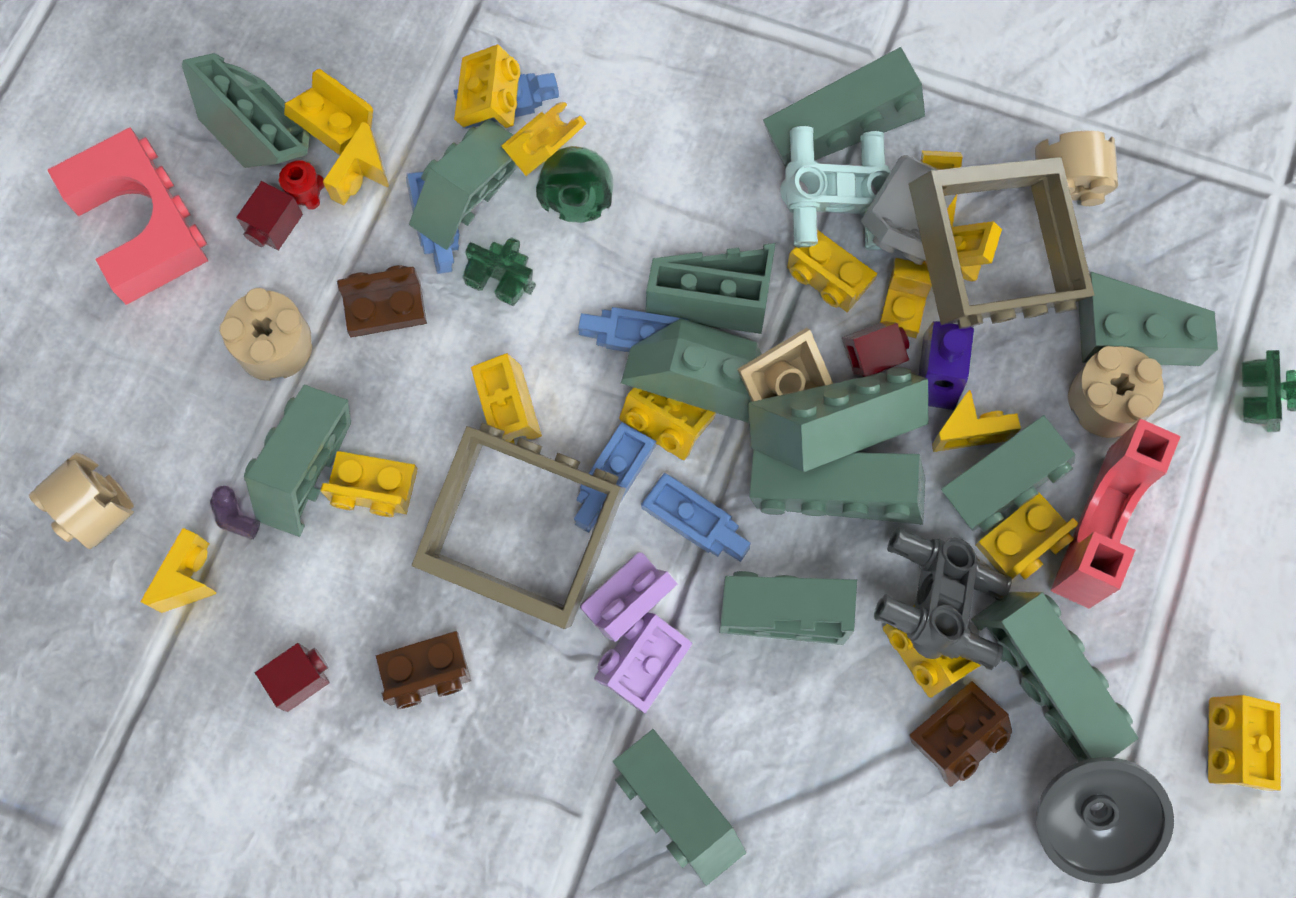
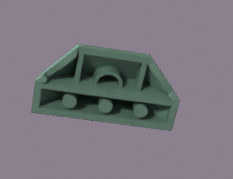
(243, 112)
(693, 367)

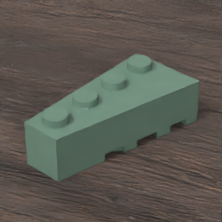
(867, 100)
(838, 418)
(852, 487)
(1058, 674)

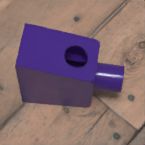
(946, 357)

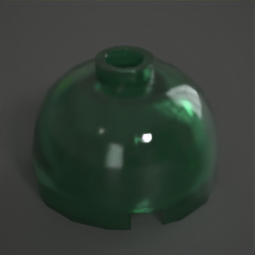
(575, 184)

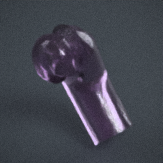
(228, 514)

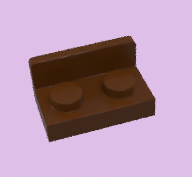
(382, 301)
(422, 670)
(963, 733)

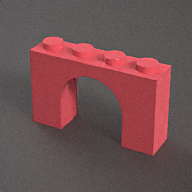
(166, 244)
(1096, 558)

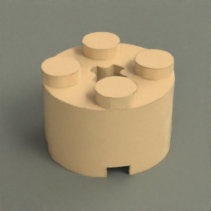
(1087, 163)
(267, 335)
(1116, 391)
(82, 501)

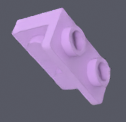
(627, 596)
(642, 661)

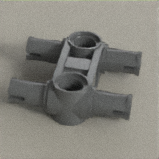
(943, 599)

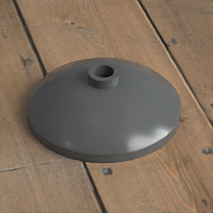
(1107, 842)

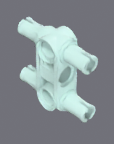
(830, 185)

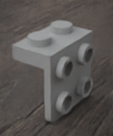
(892, 212)

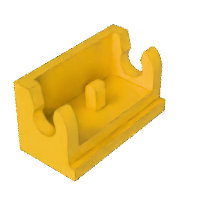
(541, 138)
(506, 397)

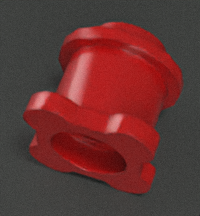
(302, 183)

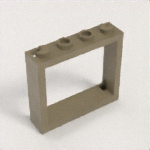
(1057, 226)
(431, 561)

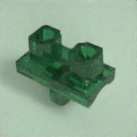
(502, 264)
(1269, 408)

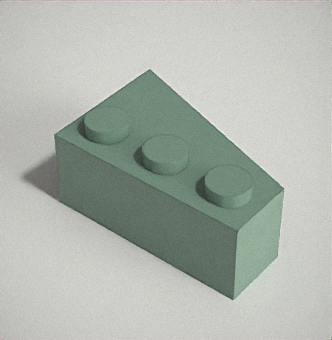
(461, 181)
(713, 289)
(1147, 322)
(294, 456)
(1010, 475)
(789, 607)
(678, 807)

